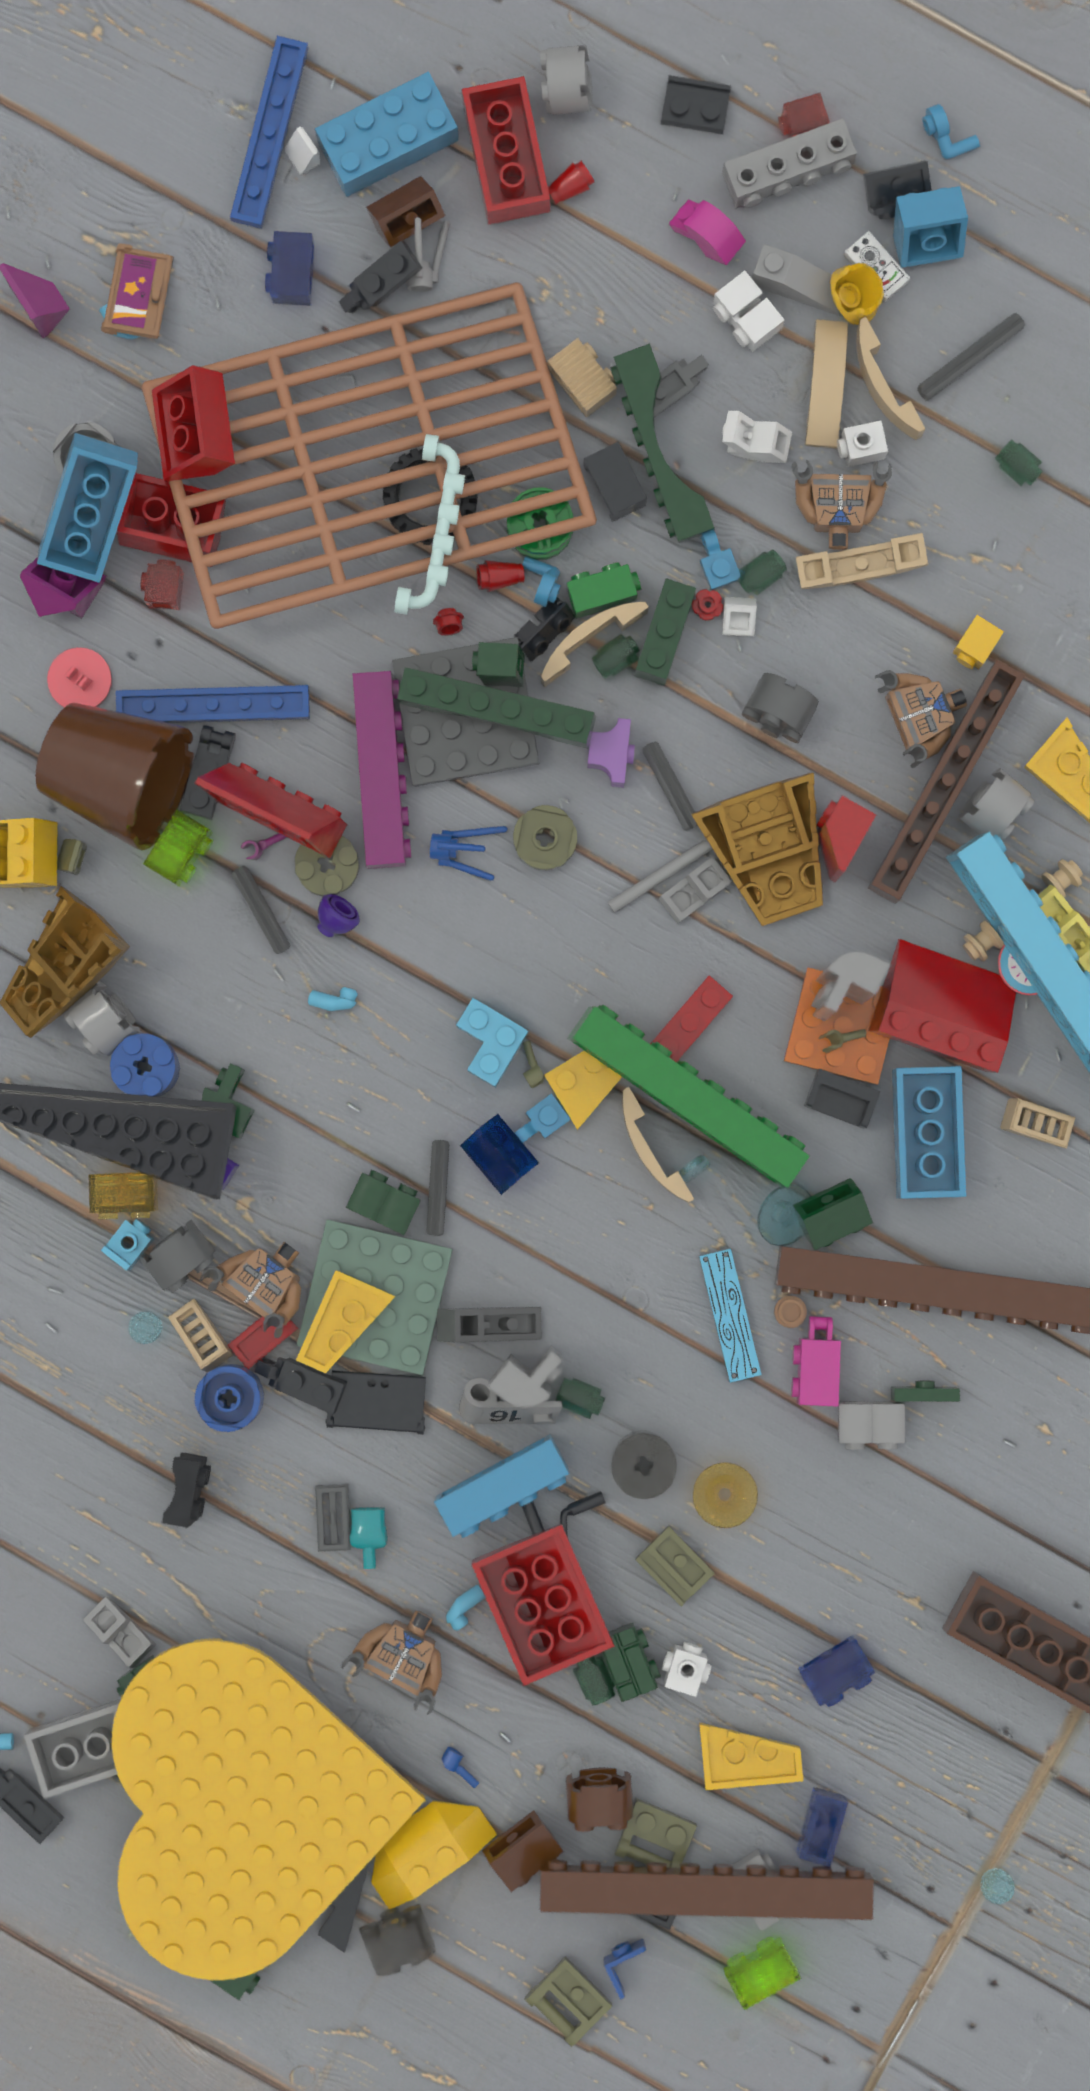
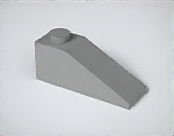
(794, 279)

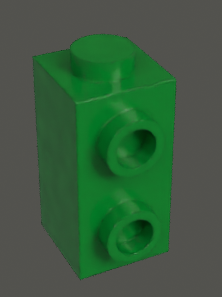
(602, 590)

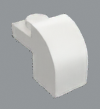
(756, 439)

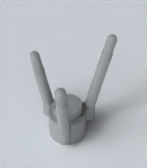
(425, 278)

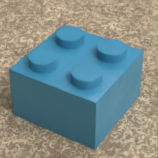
(930, 226)

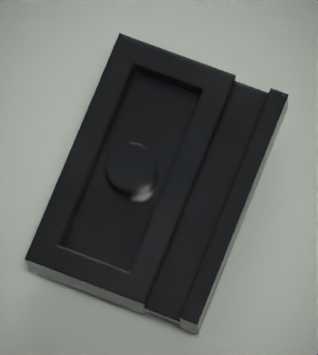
(695, 104)

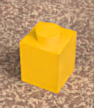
(977, 643)

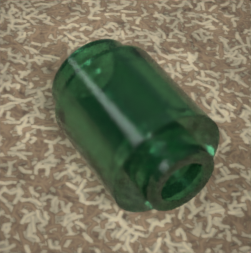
(1019, 463)
(761, 572)
(615, 656)
(580, 1397)
(594, 1680)

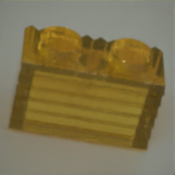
(122, 1193)

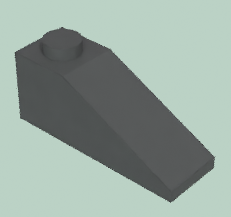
(488, 1324)

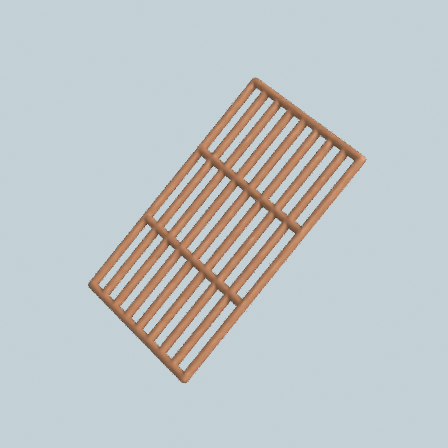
(421, 408)

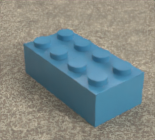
(387, 134)
(87, 507)
(929, 1132)
(502, 1485)

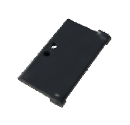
(380, 1407)

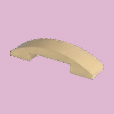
(827, 383)
(902, 416)
(862, 563)
(622, 615)
(673, 1183)

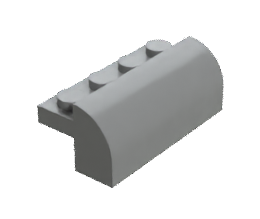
(850, 975)
(524, 1386)

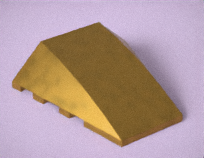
(769, 846)
(62, 965)

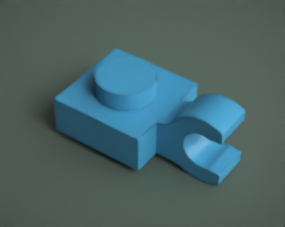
(720, 565)
(545, 1118)

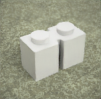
(736, 300)

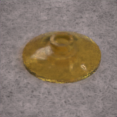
(737, 1507)

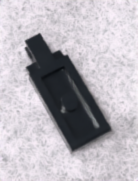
(381, 278)
(303, 1382)
(27, 1806)

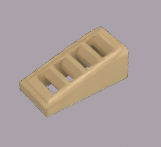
(1012, 1116)
(216, 1358)

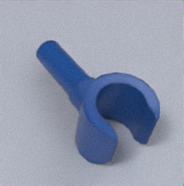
(451, 1760)

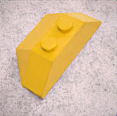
(429, 1849)

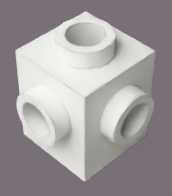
(686, 1680)

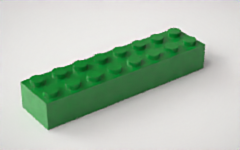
(688, 1096)

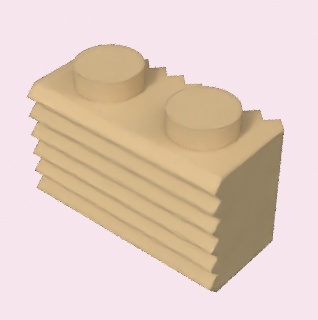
(582, 376)

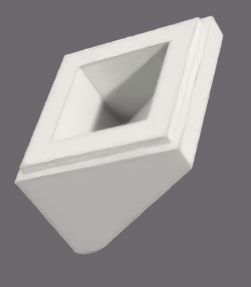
(302, 151)
(739, 616)

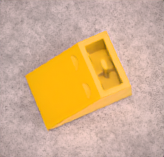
(28, 853)

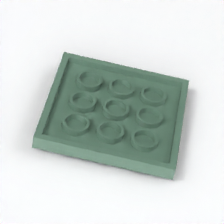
(398, 1266)

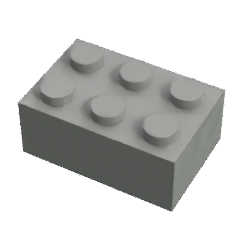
(73, 1749)

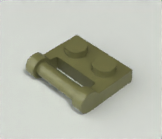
(658, 1828)
(576, 1994)

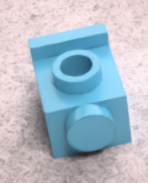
(128, 1257)

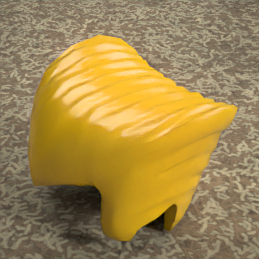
(856, 292)

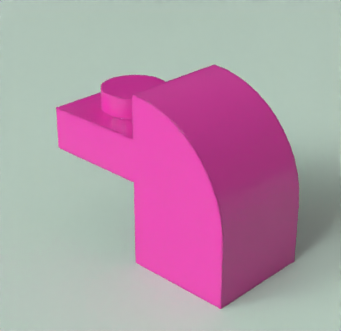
(710, 229)

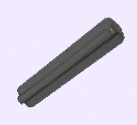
(670, 785)
(260, 909)
(437, 1187)

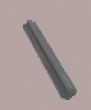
(971, 356)

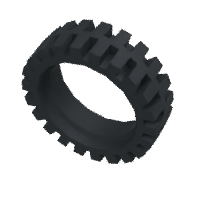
(391, 493)

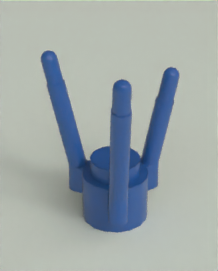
(445, 847)

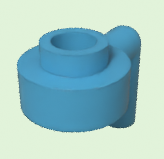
(937, 124)
(548, 588)

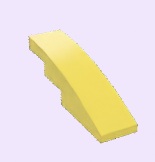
(1072, 925)

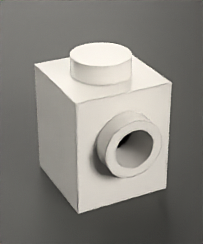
(863, 444)

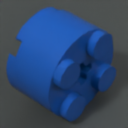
(137, 1049)
(214, 1408)

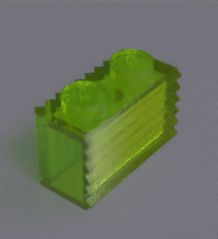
(179, 848)
(761, 1972)

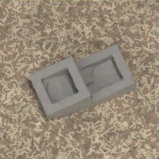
(695, 890)
(119, 1632)

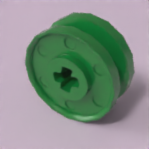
(547, 547)

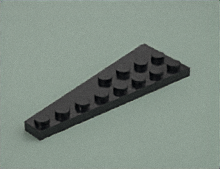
(153, 1135)

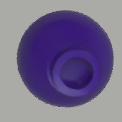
(336, 915)

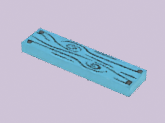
(730, 1315)

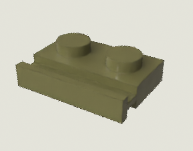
(674, 1566)

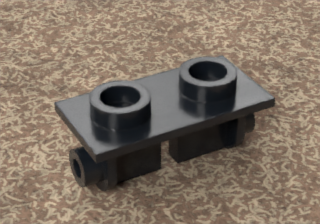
(554, 620)

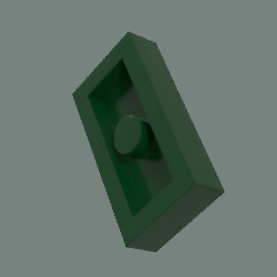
(925, 1392)

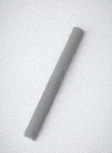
(660, 875)

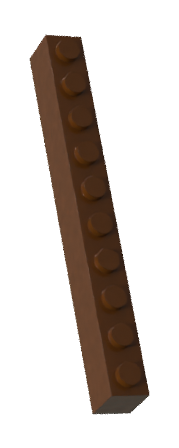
(935, 1287)
(706, 1891)

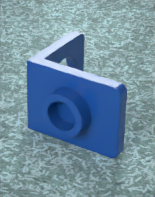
(620, 1954)

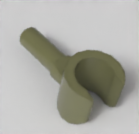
(837, 1039)
(534, 1075)

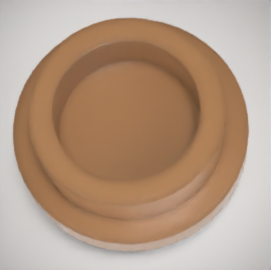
(790, 1311)

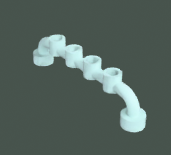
(442, 542)

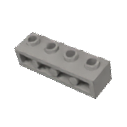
(789, 163)

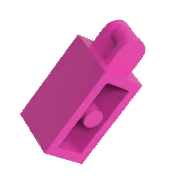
(817, 1366)

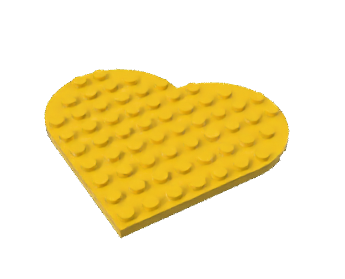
(247, 1808)

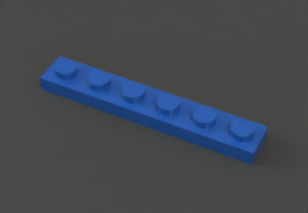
(269, 132)
(216, 703)

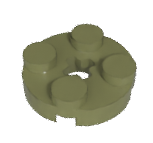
(534, 823)
(334, 880)

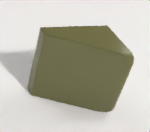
(71, 856)

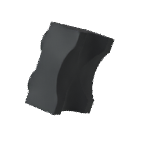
(190, 1477)

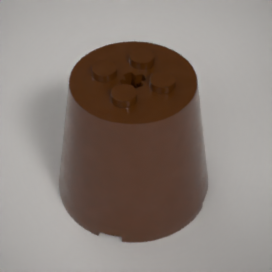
(115, 770)

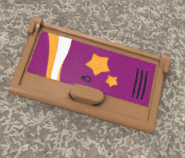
(135, 283)

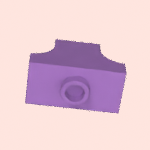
(612, 751)

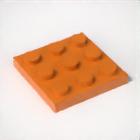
(855, 1059)

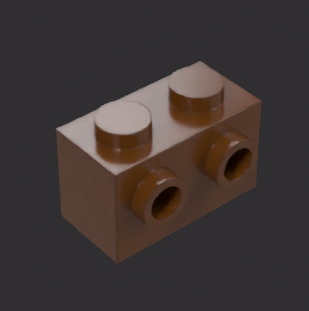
(396, 212)
(522, 1850)

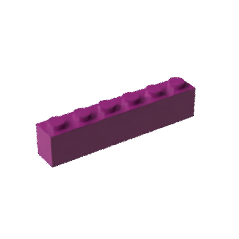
(379, 769)

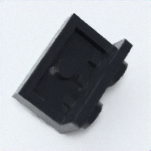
(887, 184)

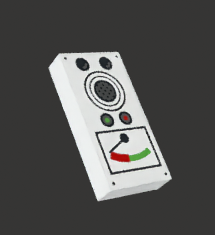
(872, 253)

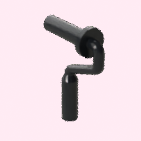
(572, 1509)

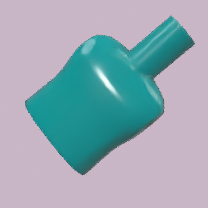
(368, 1532)

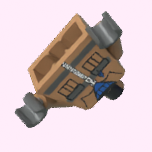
(839, 501)
(921, 712)
(261, 1283)
(402, 1657)

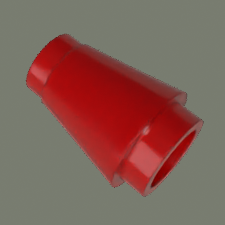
(571, 182)
(498, 575)

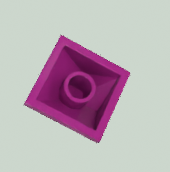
(37, 297)
(58, 591)

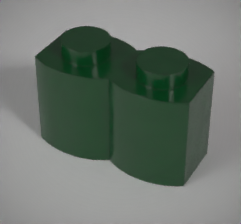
(383, 1202)

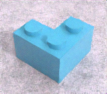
(499, 1037)

